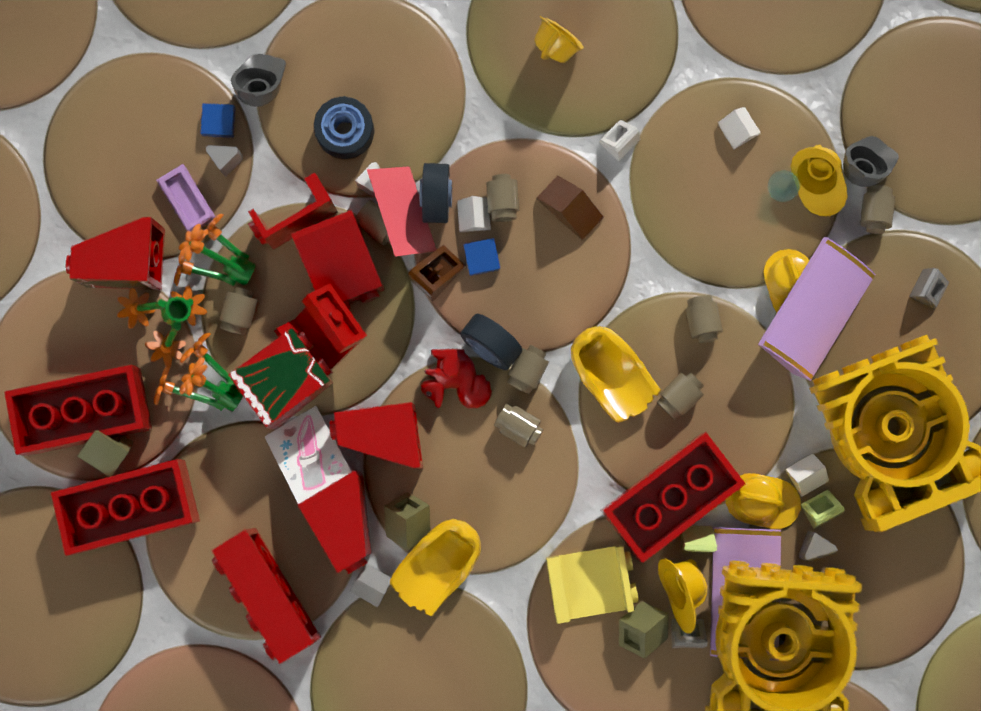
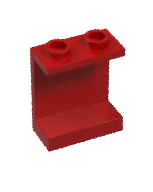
(302, 219)
(327, 326)

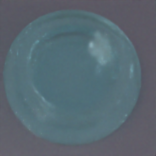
(783, 186)

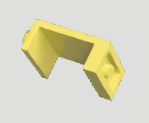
(591, 583)

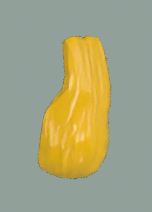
(613, 373)
(437, 565)

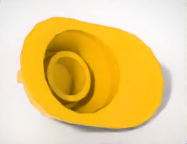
(556, 41)
(820, 180)
(782, 273)
(765, 502)
(685, 590)

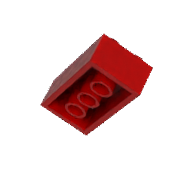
(72, 408)
(673, 497)
(125, 507)
(265, 594)

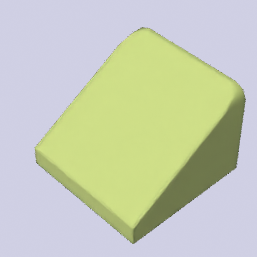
(698, 539)

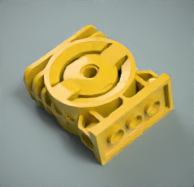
(916, 370)
(752, 626)

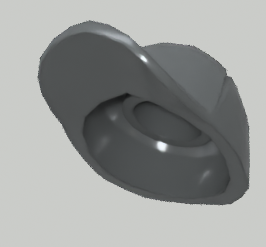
(258, 79)
(869, 161)

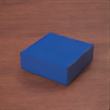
(218, 120)
(481, 257)

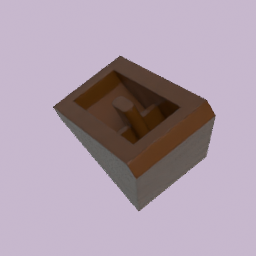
(570, 206)
(436, 272)

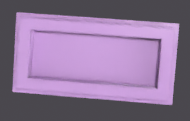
(186, 198)

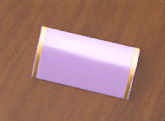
(816, 309)
(744, 545)

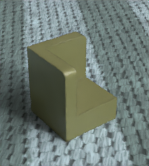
(105, 452)
(407, 520)
(643, 629)

